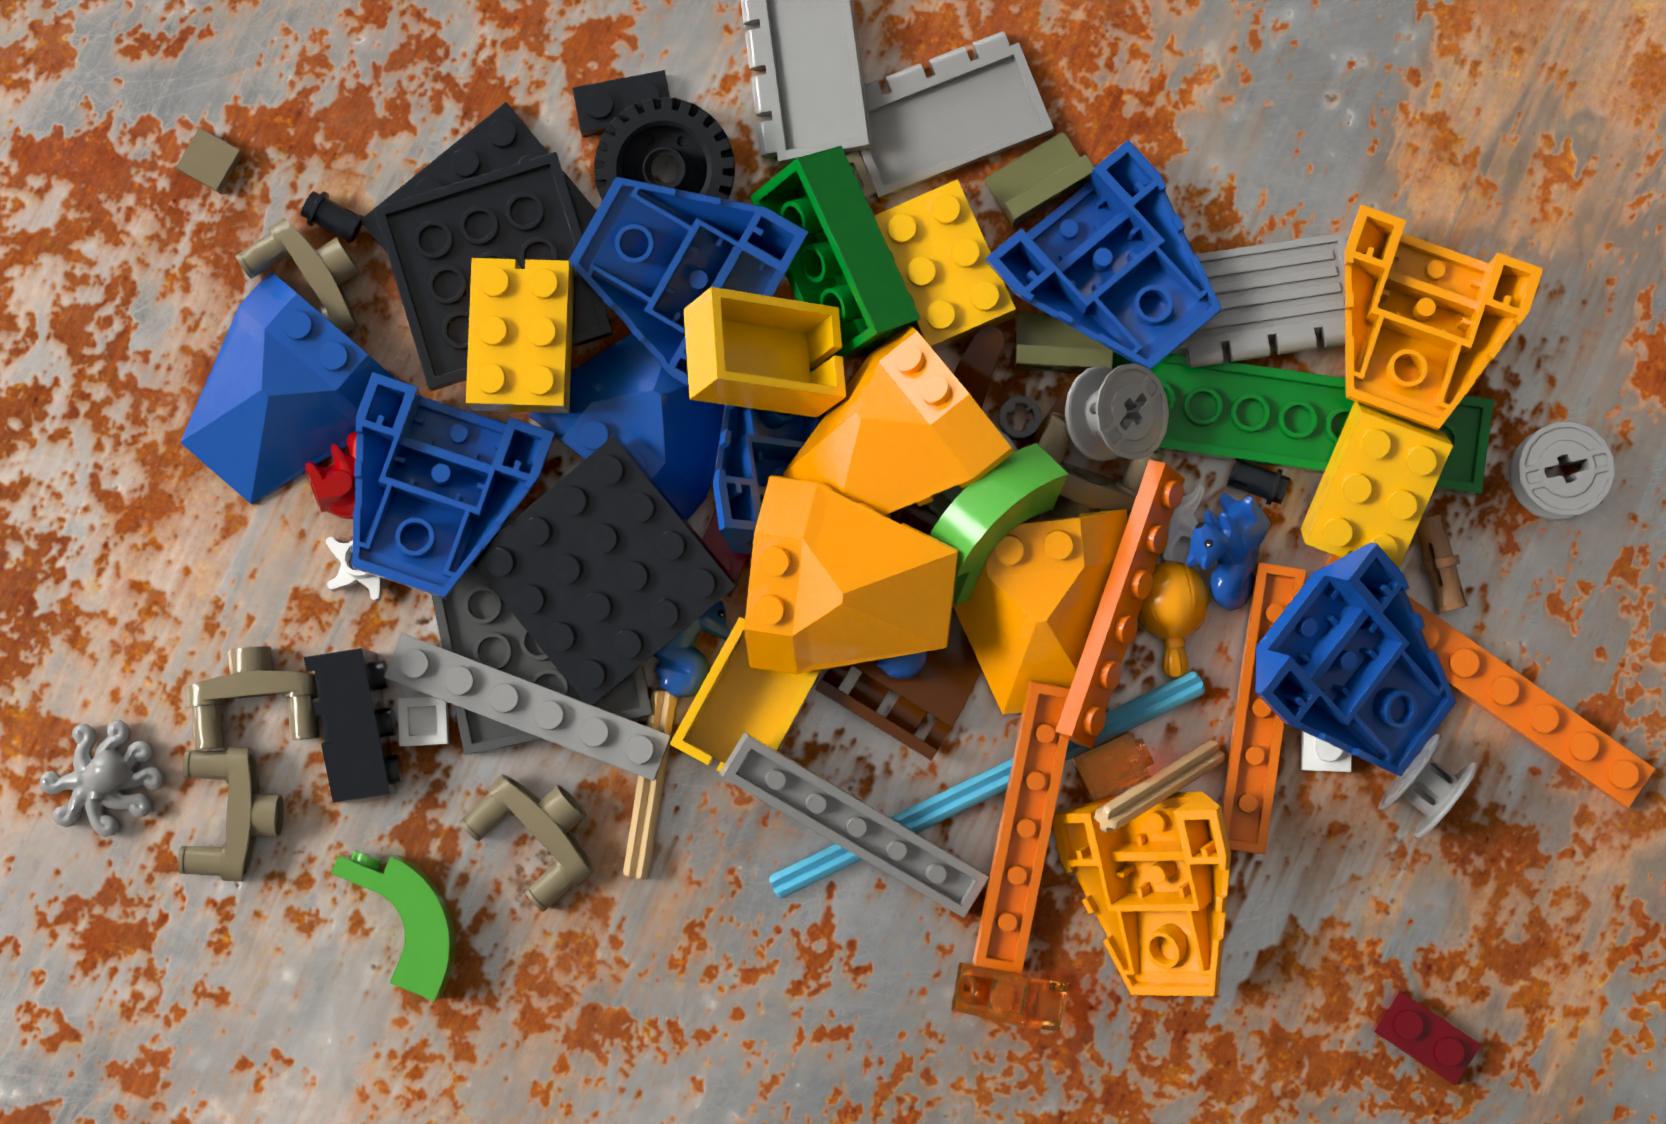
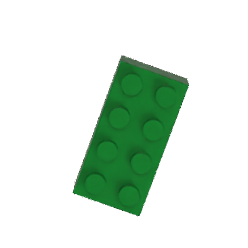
(844, 252)

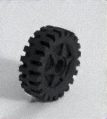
(672, 129)

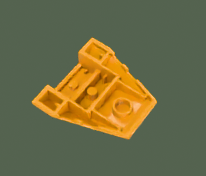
(1424, 318)
(901, 431)
(841, 583)
(1040, 601)
(1155, 890)

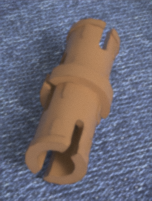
(1440, 564)

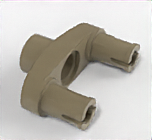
(323, 268)
(1087, 490)
(251, 677)
(248, 813)
(549, 821)

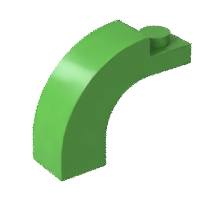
(993, 507)
(425, 916)

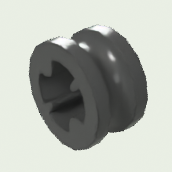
(1030, 427)

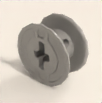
(1117, 412)
(1563, 446)
(1428, 787)

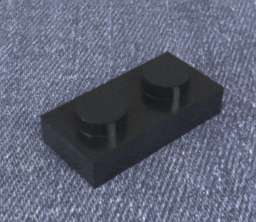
(602, 101)

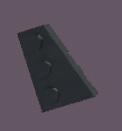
(355, 724)

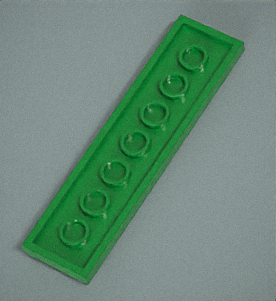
(1291, 418)

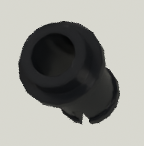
(331, 216)
(1258, 481)

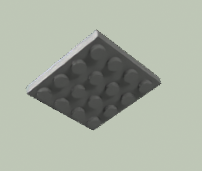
(483, 629)

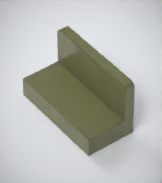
(1038, 179)
(1053, 346)

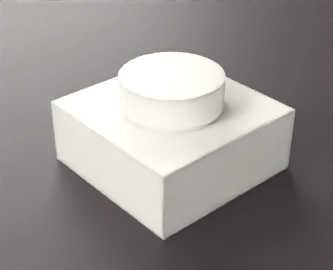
(423, 721)
(1322, 756)

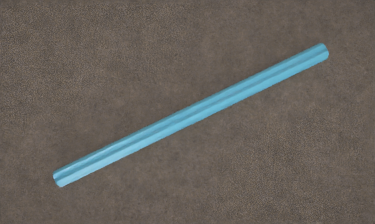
(989, 784)

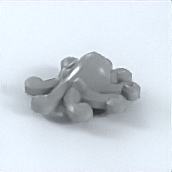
(101, 778)

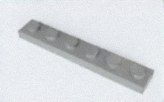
(527, 707)
(853, 824)

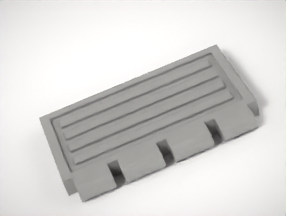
(810, 78)
(952, 117)
(1272, 294)

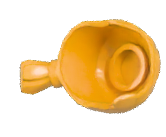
(1174, 611)

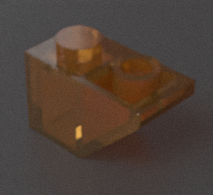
(1113, 766)
(1009, 997)

